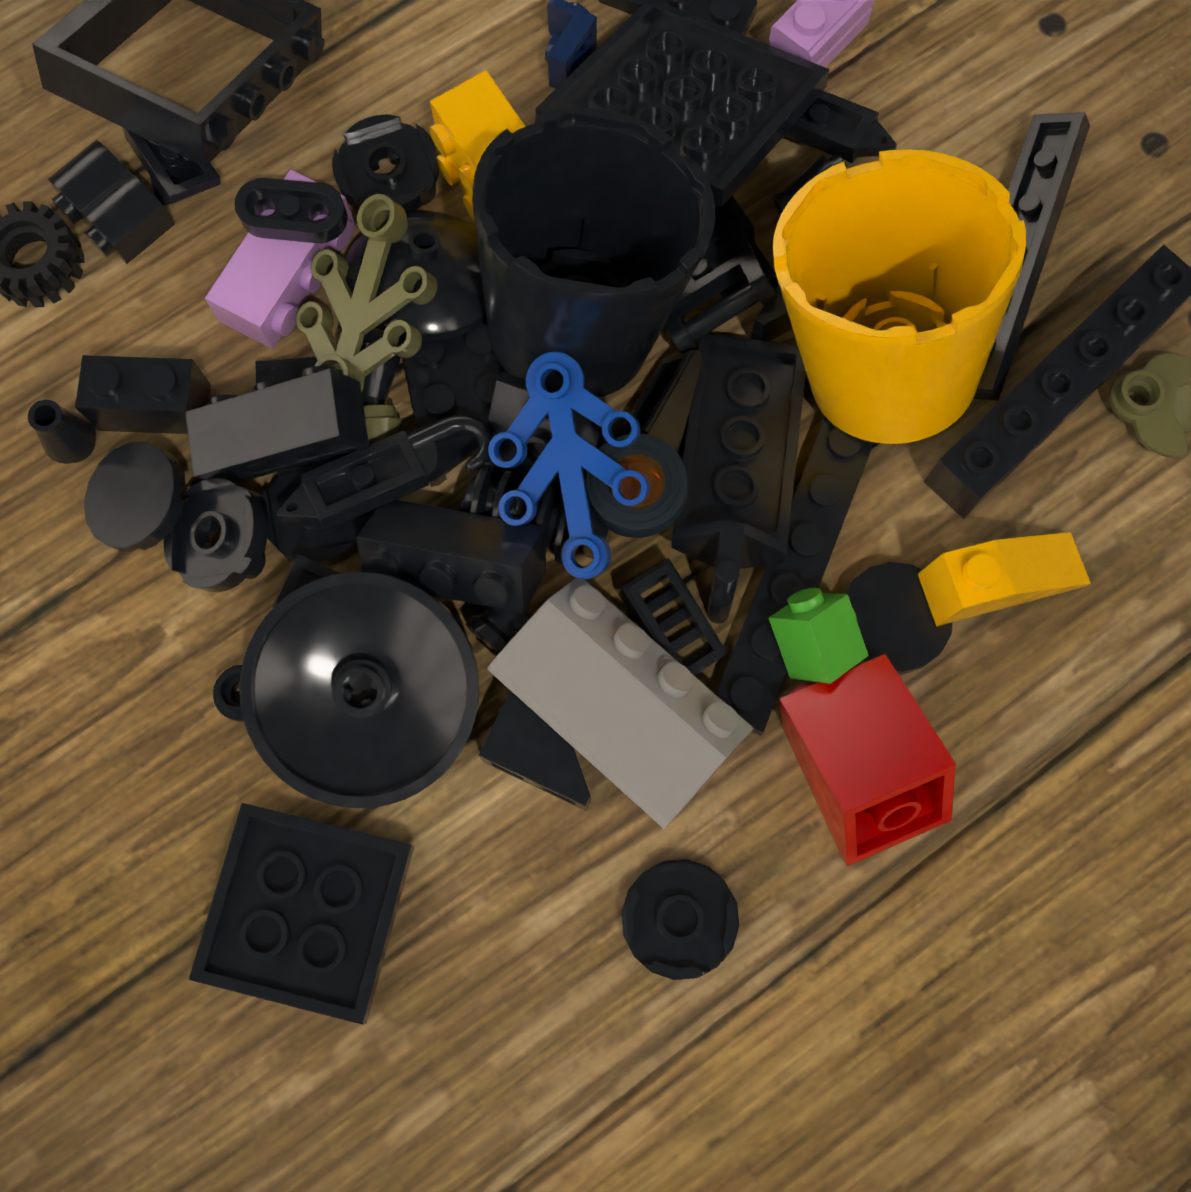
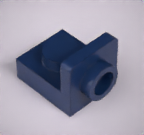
(572, 39)

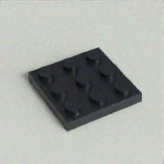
(302, 913)

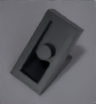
(170, 173)

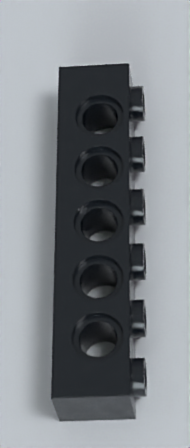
(1061, 382)

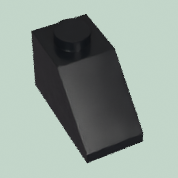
(534, 753)

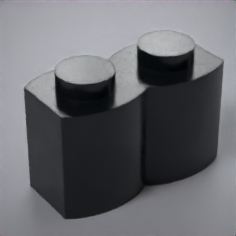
(111, 201)

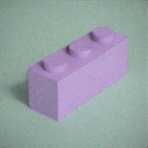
(270, 281)

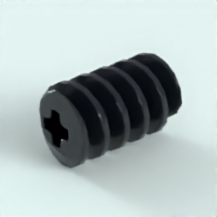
(484, 498)

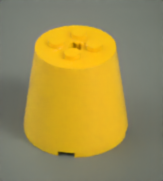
(898, 288)

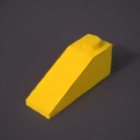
(1001, 575)

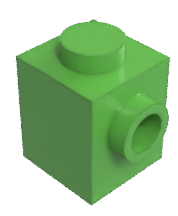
(818, 635)

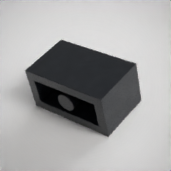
(140, 393)

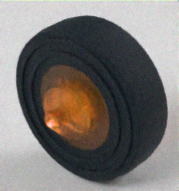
(667, 488)

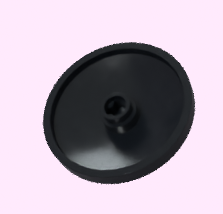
(359, 689)

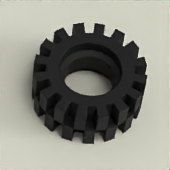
(52, 270)

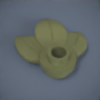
(1165, 403)

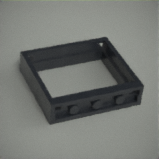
(95, 28)

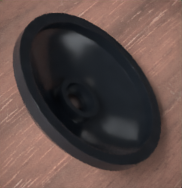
(449, 252)

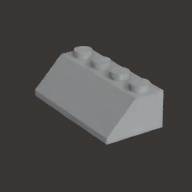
(620, 700)

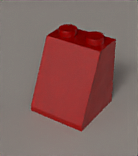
(869, 758)

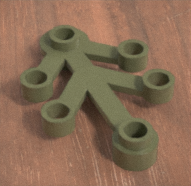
(362, 309)

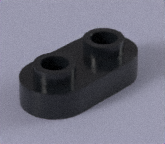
(295, 209)

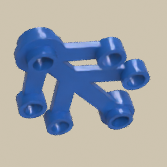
(567, 455)

